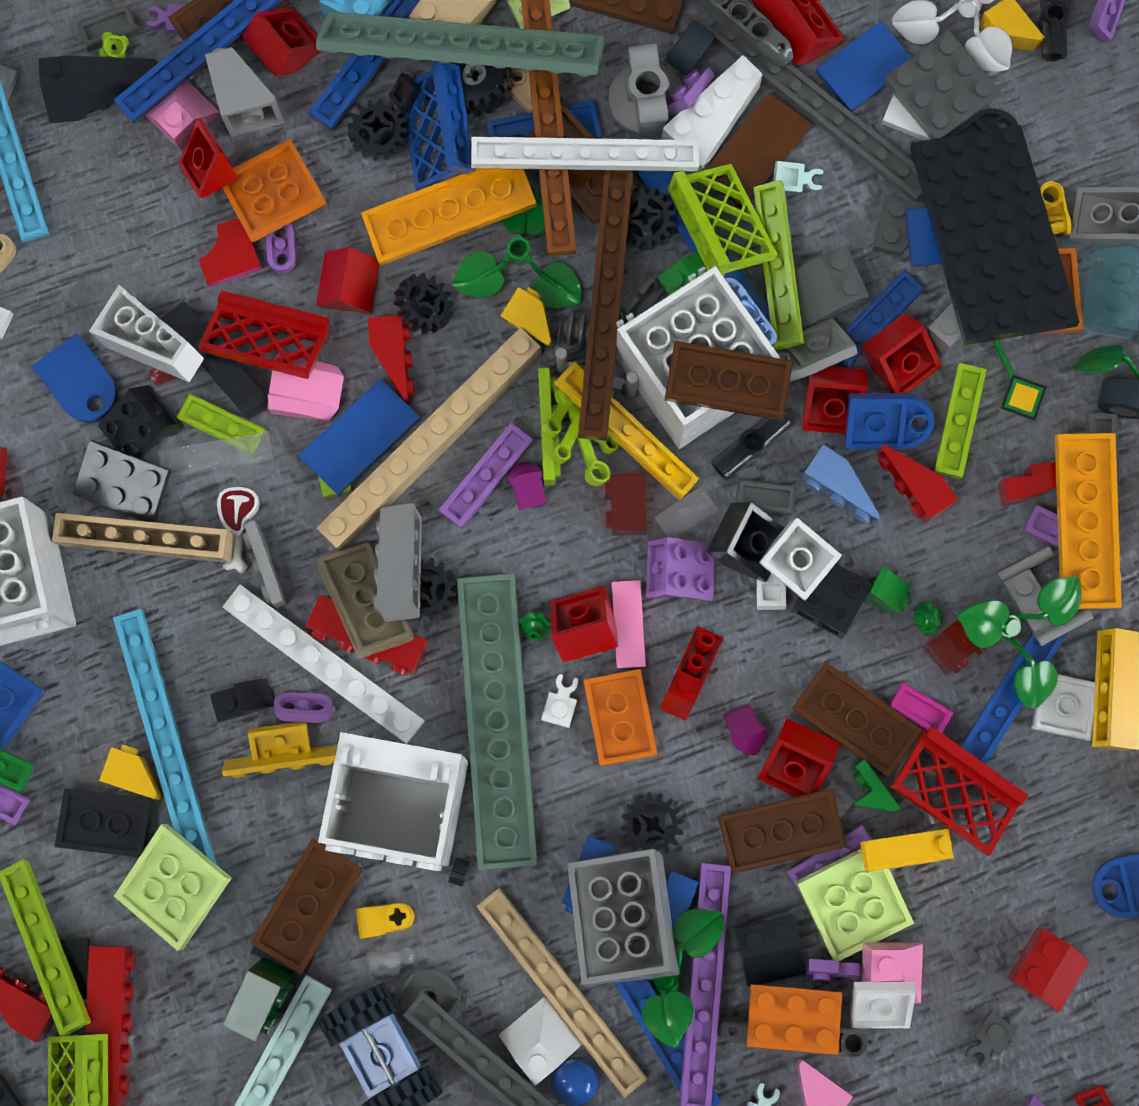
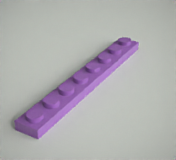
(705, 995)

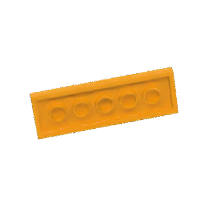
(446, 211)
(1089, 516)

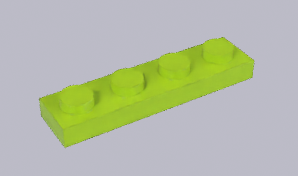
(546, 388)
(960, 421)

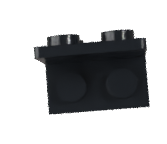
(139, 421)
(834, 601)

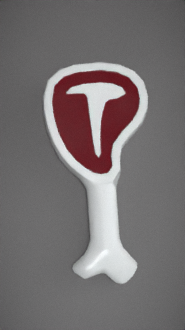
(235, 509)

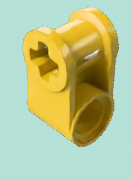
(1057, 210)
(379, 919)

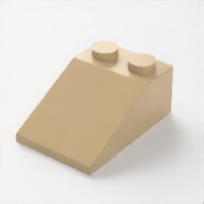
(453, 10)

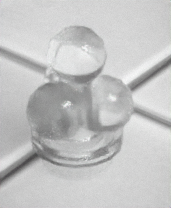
(388, 959)

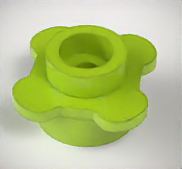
(109, 40)

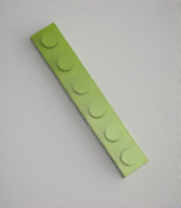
(779, 273)
(44, 948)

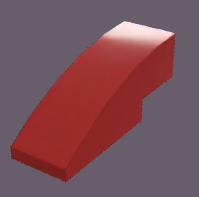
(1038, 481)

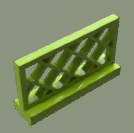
(699, 222)
(89, 1074)

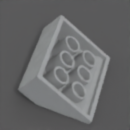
(622, 918)

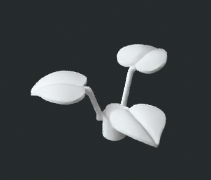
(988, 48)

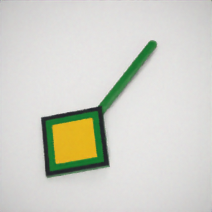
(1022, 395)

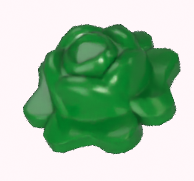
(927, 618)
(535, 625)

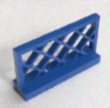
(451, 122)

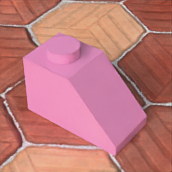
(818, 1089)

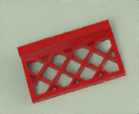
(271, 319)
(971, 769)

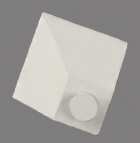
(800, 558)
(540, 1040)

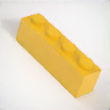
(1116, 690)

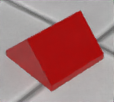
(205, 162)
(348, 281)

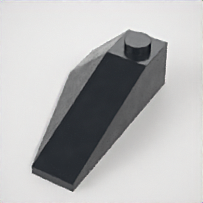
(85, 83)

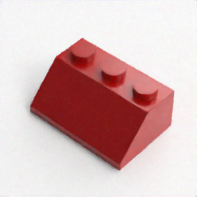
(804, 25)

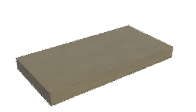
(352, 588)

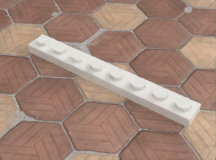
(585, 154)
(323, 664)

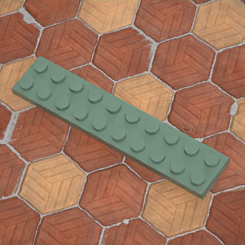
(461, 43)
(496, 722)

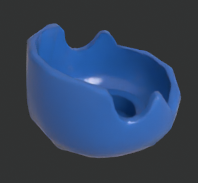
(575, 1082)

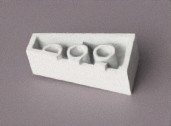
(716, 110)
(141, 335)

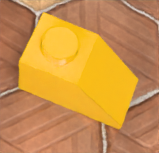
(1015, 23)
(530, 314)
(130, 772)

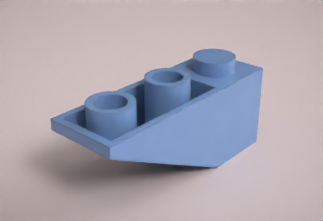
(838, 480)

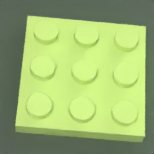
(172, 887)
(853, 905)

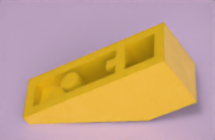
(906, 850)

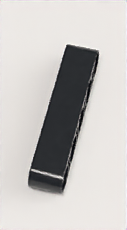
(224, 371)

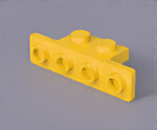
(279, 748)

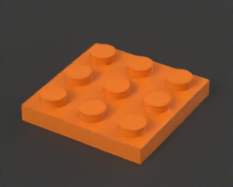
(273, 191)

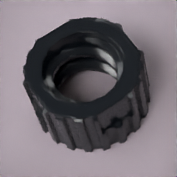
(459, 871)

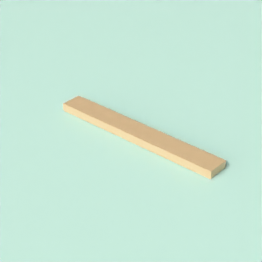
(562, 992)

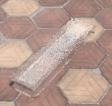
(218, 454)

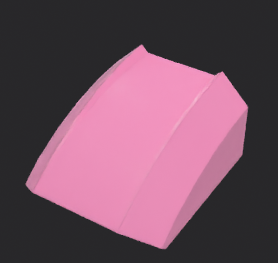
(306, 398)

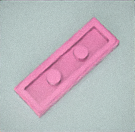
(629, 623)

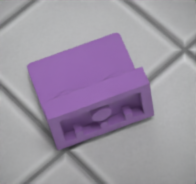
(679, 569)

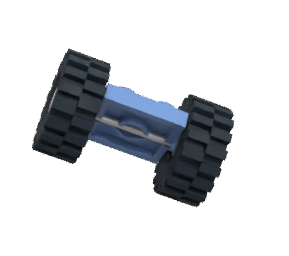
(379, 1051)

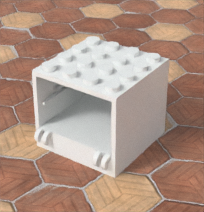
(700, 314)
(31, 575)
(393, 802)

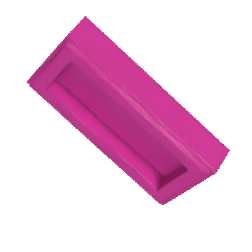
(920, 708)

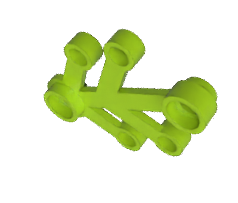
(593, 466)

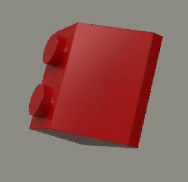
(281, 40)
(902, 355)
(828, 397)
(583, 624)
(798, 760)
(1048, 968)

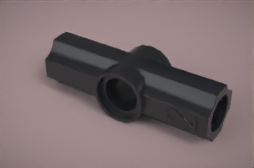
(1054, 32)
(738, 455)

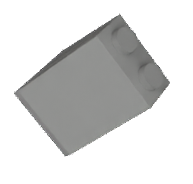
(240, 94)

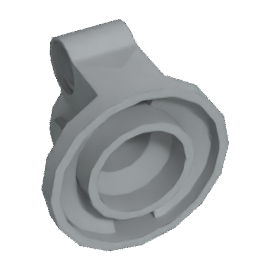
(637, 111)

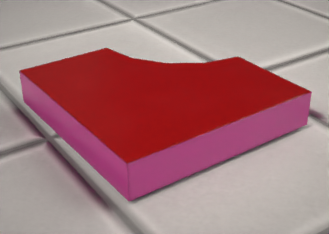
(231, 255)

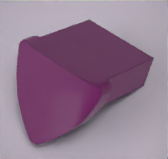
(527, 485)
(745, 730)

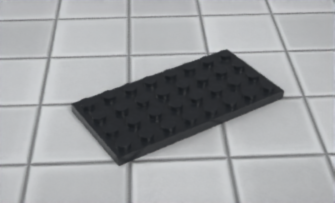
(993, 235)

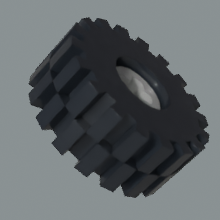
(487, 90)

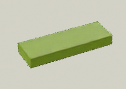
(215, 420)

